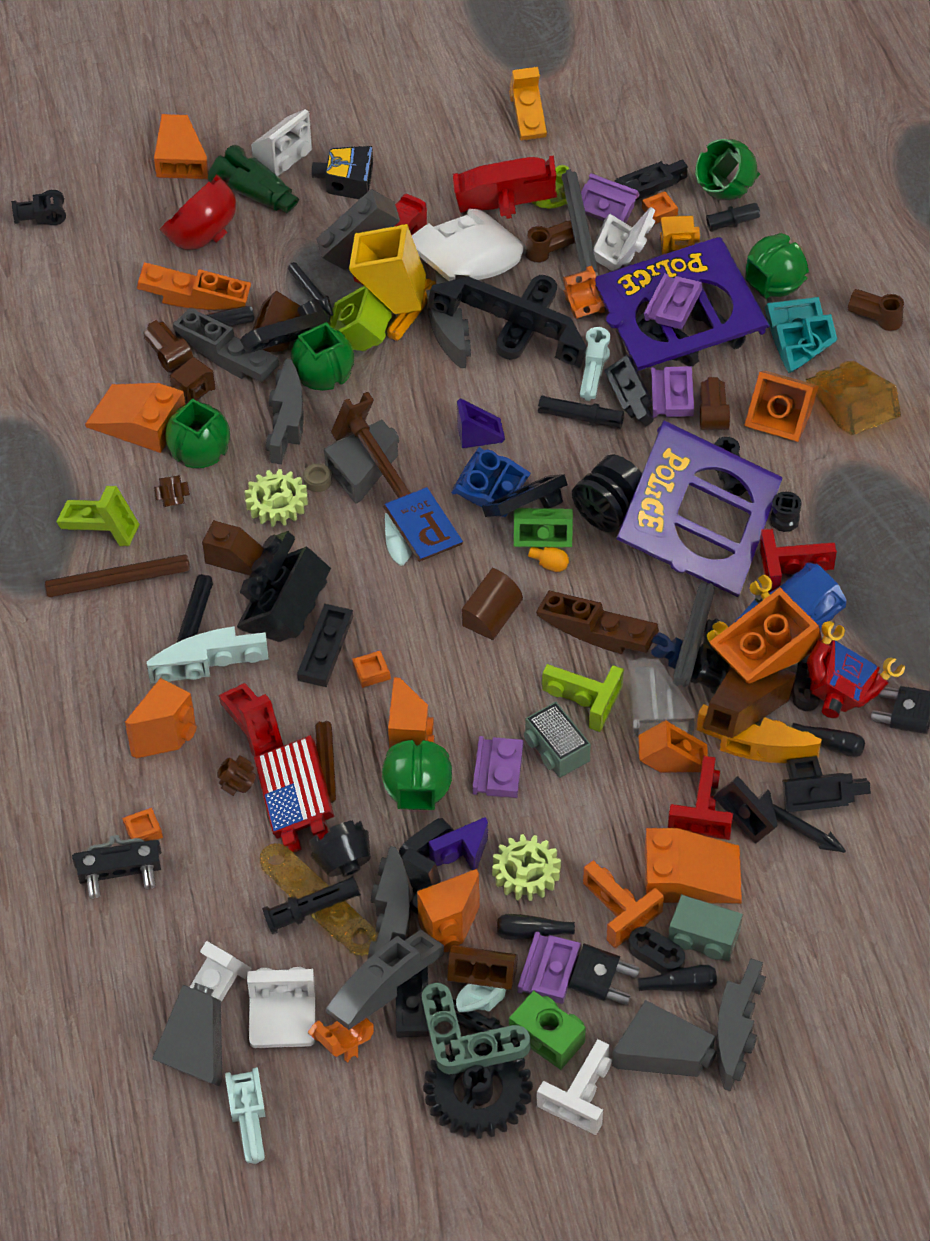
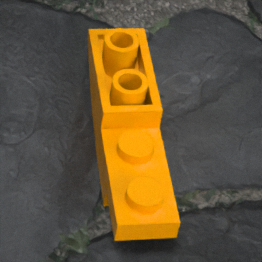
(769, 742)

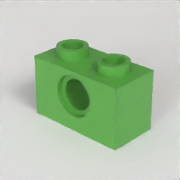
(543, 527)
(553, 1045)

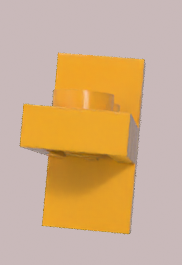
(527, 103)

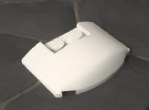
(469, 246)

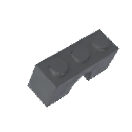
(367, 214)

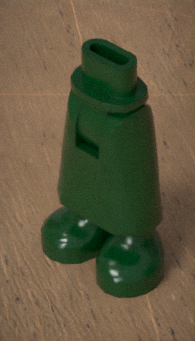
(253, 179)

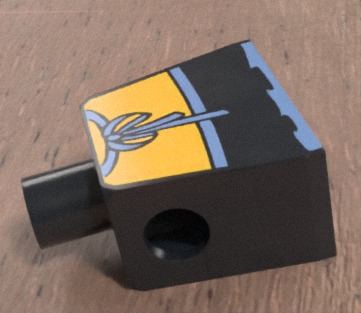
(347, 171)

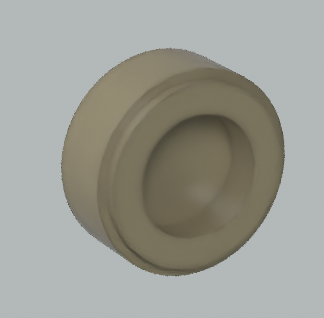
(317, 477)

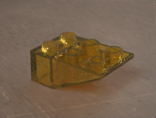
(856, 397)

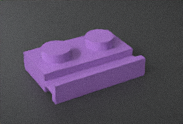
(608, 197)
(673, 301)
(672, 391)
(498, 767)
(549, 967)

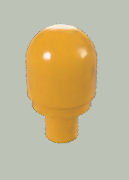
(550, 558)

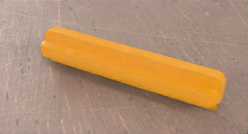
(404, 320)

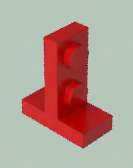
(792, 558)
(254, 717)
(703, 818)

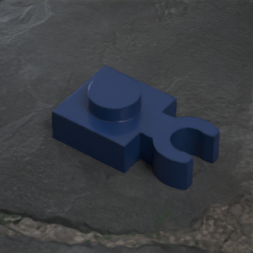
(667, 648)

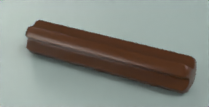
(324, 747)

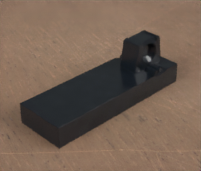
(545, 489)
(421, 873)

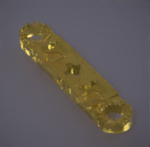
(299, 880)

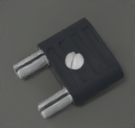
(910, 709)
(595, 974)

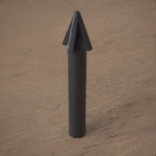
(310, 288)
(826, 841)

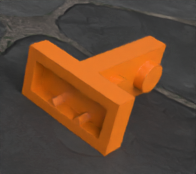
(621, 903)

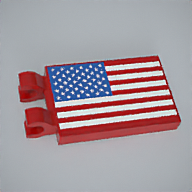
(294, 791)

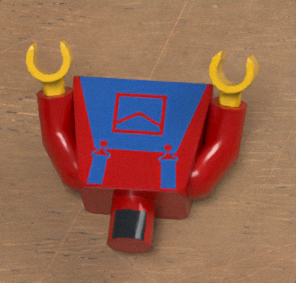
(843, 676)

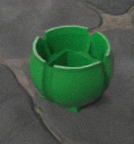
(719, 161)
(776, 266)
(327, 367)
(201, 447)
(417, 774)

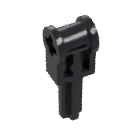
(709, 665)

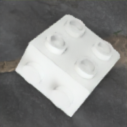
(619, 241)
(281, 1007)

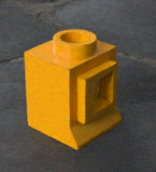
(678, 233)

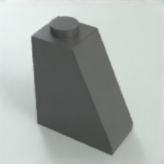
(353, 464)
(194, 1035)
(663, 1044)

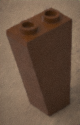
(741, 704)

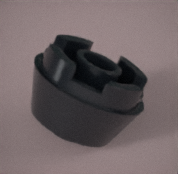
(342, 849)

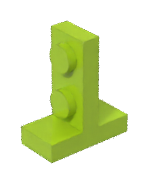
(107, 514)
(585, 691)

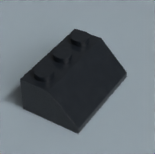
(288, 598)

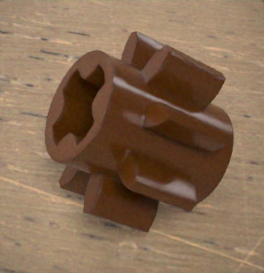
(171, 491)
(236, 775)

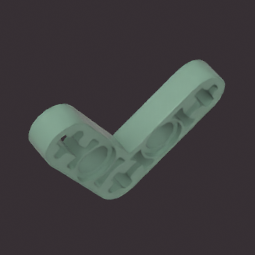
(464, 1046)

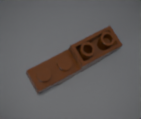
(593, 625)

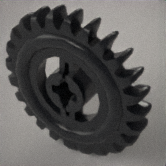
(462, 1114)

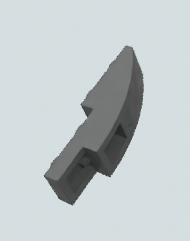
(450, 331)
(221, 346)
(287, 412)
(391, 901)
(380, 976)
(735, 1024)

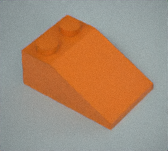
(137, 413)
(768, 638)
(691, 866)

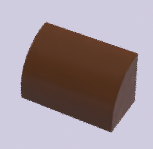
(274, 310)
(491, 604)
(482, 967)

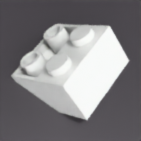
(284, 143)

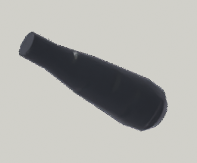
(836, 740)
(524, 926)
(683, 980)

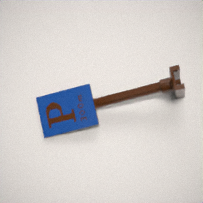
(415, 513)

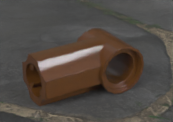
(546, 240)
(886, 309)
(169, 349)
(713, 407)

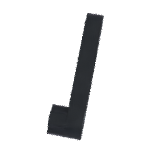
(310, 316)

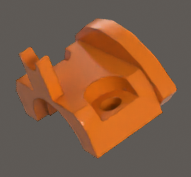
(583, 293)
(339, 1039)

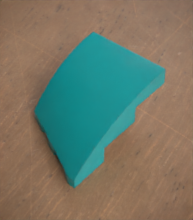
(799, 330)

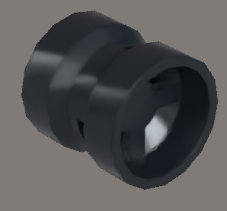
(785, 511)

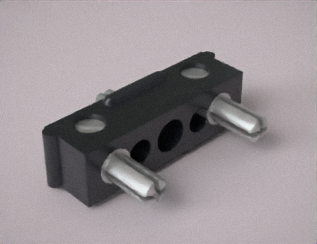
(108, 862)

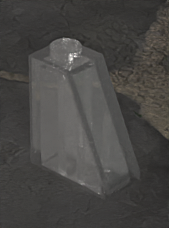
(656, 698)

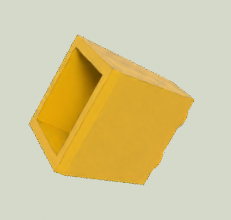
(390, 267)

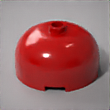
(202, 216)

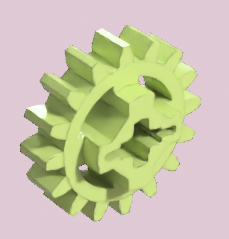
(276, 497)
(529, 865)

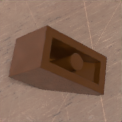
(230, 548)

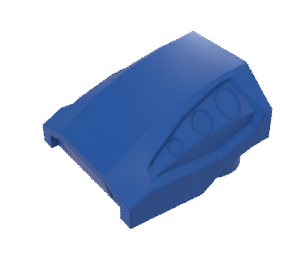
(489, 478)
(815, 593)

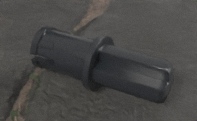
(732, 216)

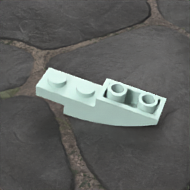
(197, 653)

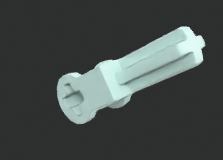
(596, 355)
(247, 1108)

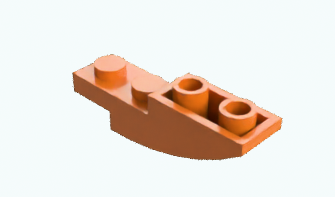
(202, 291)

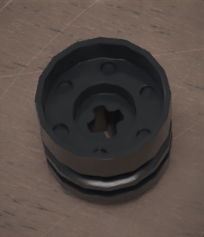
(607, 492)

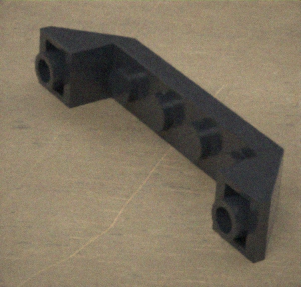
(447, 296)

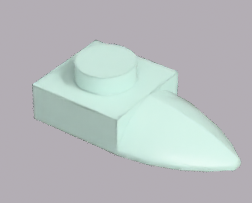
(395, 543)
(478, 997)

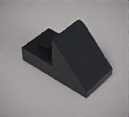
(751, 813)

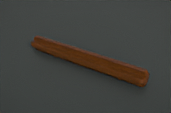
(117, 575)

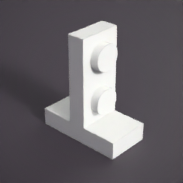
(219, 970)
(575, 1103)

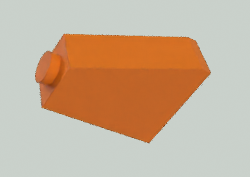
(179, 150)

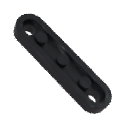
(515, 338)

